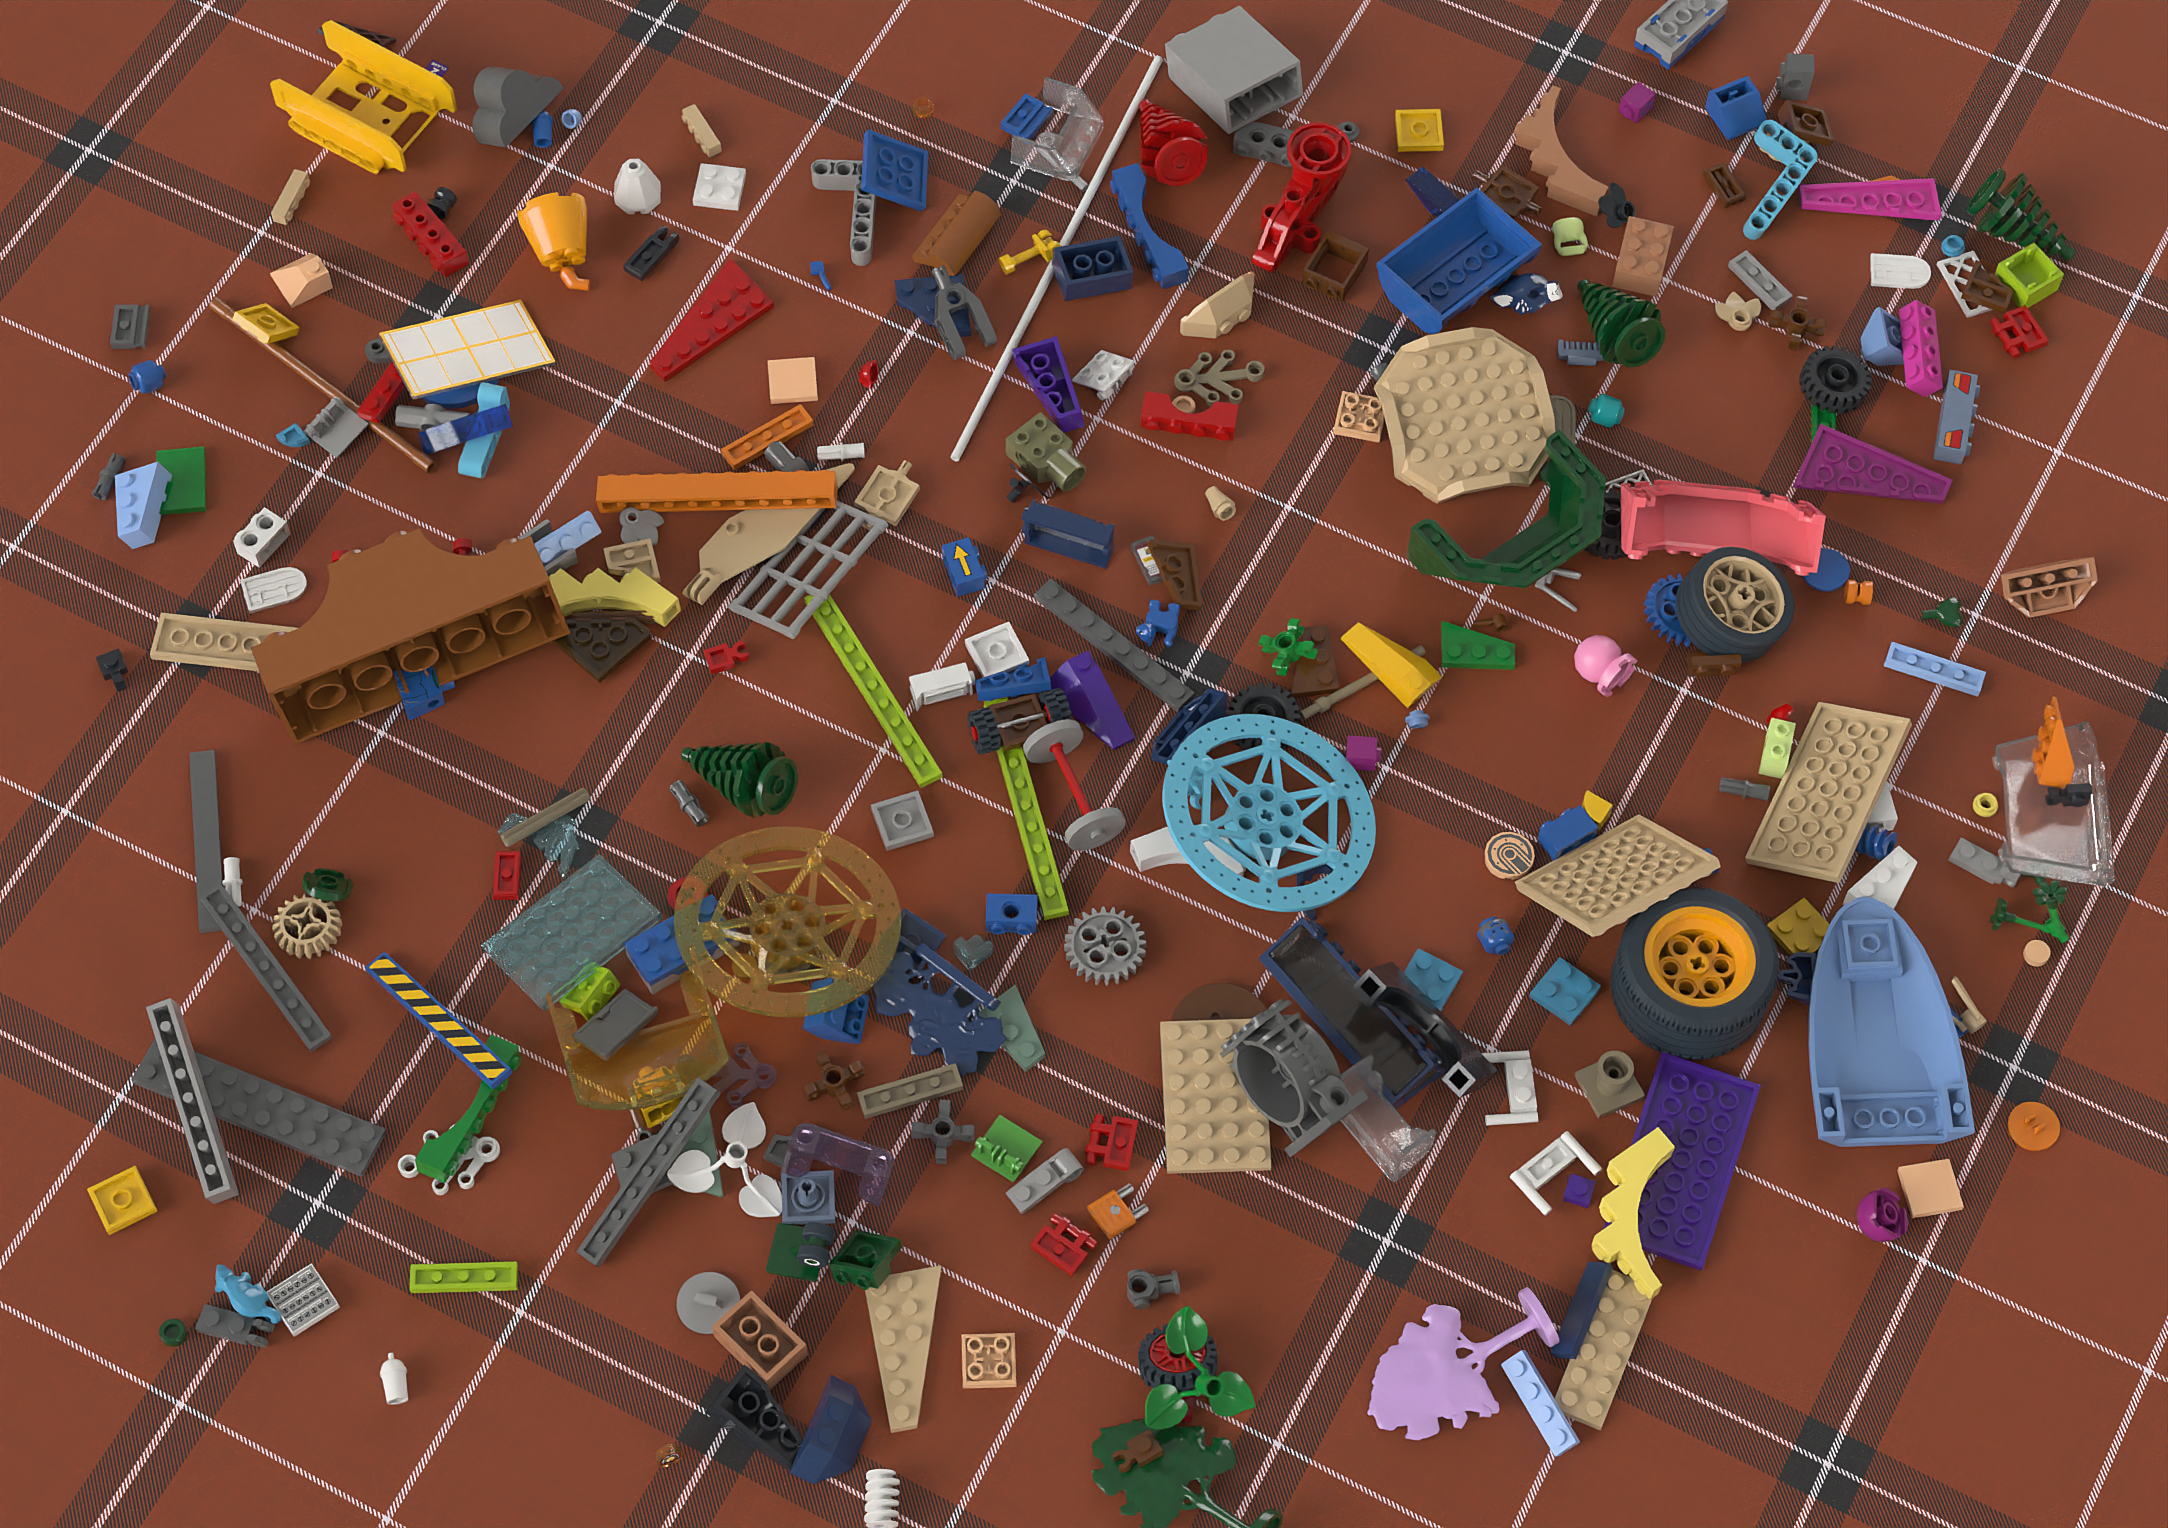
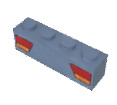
(1956, 417)

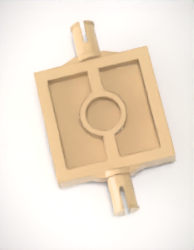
(887, 494)

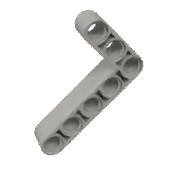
(847, 176)

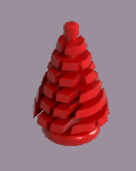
(1170, 145)

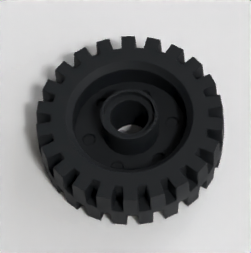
(1835, 379)
(1610, 539)
(1263, 702)

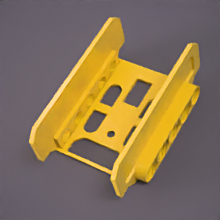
(360, 132)

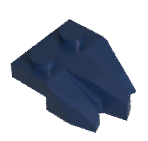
(913, 933)
(1799, 976)

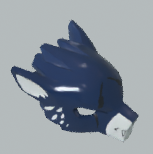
(1526, 293)

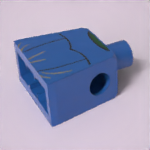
(424, 692)

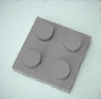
(902, 820)

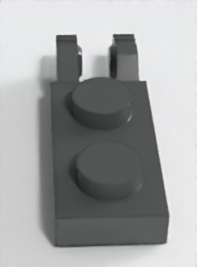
(232, 1326)

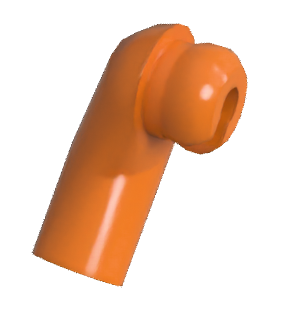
(572, 281)

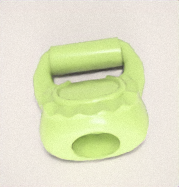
(1569, 230)

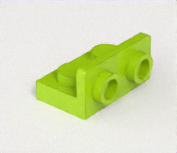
(591, 993)

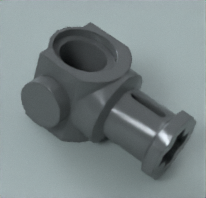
(1154, 1287)

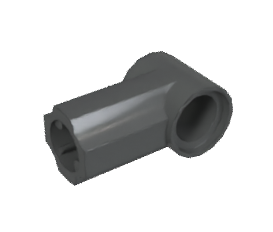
(783, 459)

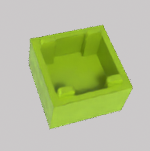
(2029, 275)

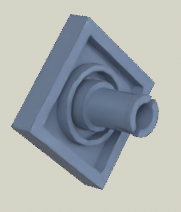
(808, 1198)

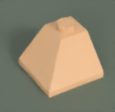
(302, 279)

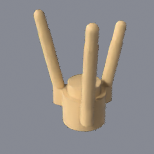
(1972, 1018)

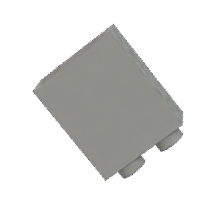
(1234, 69)

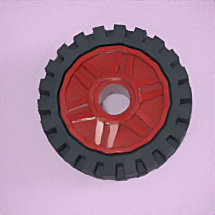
(1162, 1366)

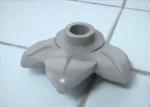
(642, 528)

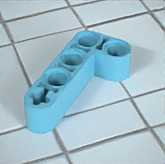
(479, 451)

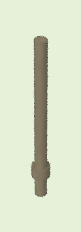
(1323, 703)

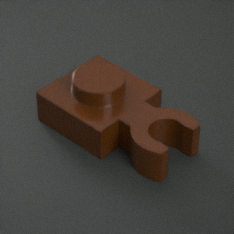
(1140, 1449)

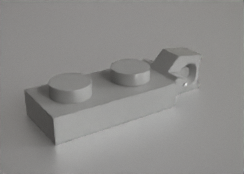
(1982, 864)

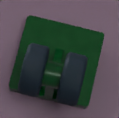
(800, 1250)

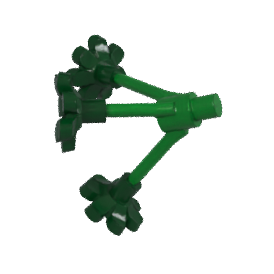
(2047, 895)

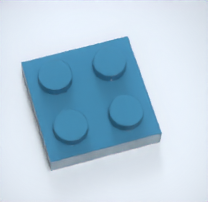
(1433, 977)
(1565, 991)

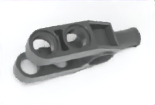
(965, 300)

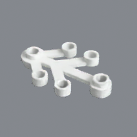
(475, 1152)

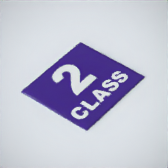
(437, 68)

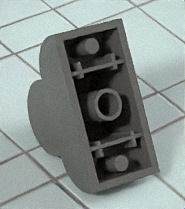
(509, 102)

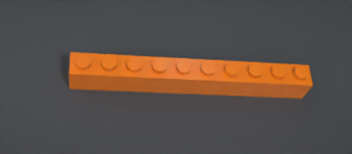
(717, 491)

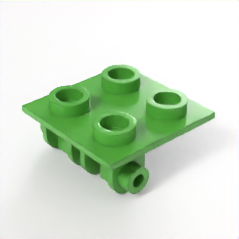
(1006, 1148)

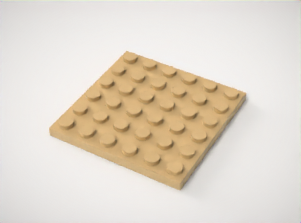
(1617, 875)

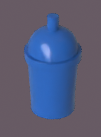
(542, 129)

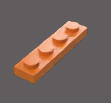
(756, 442)

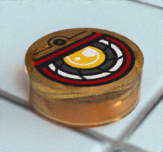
(668, 1455)

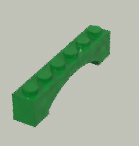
(441, 1156)

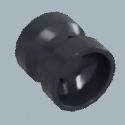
(442, 202)

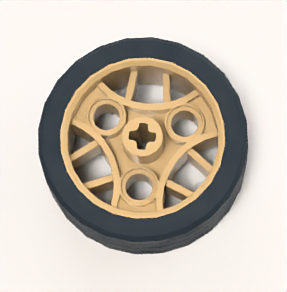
(1725, 595)

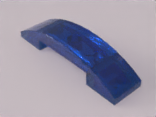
(465, 429)

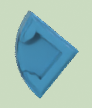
(293, 437)

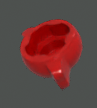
(869, 374)

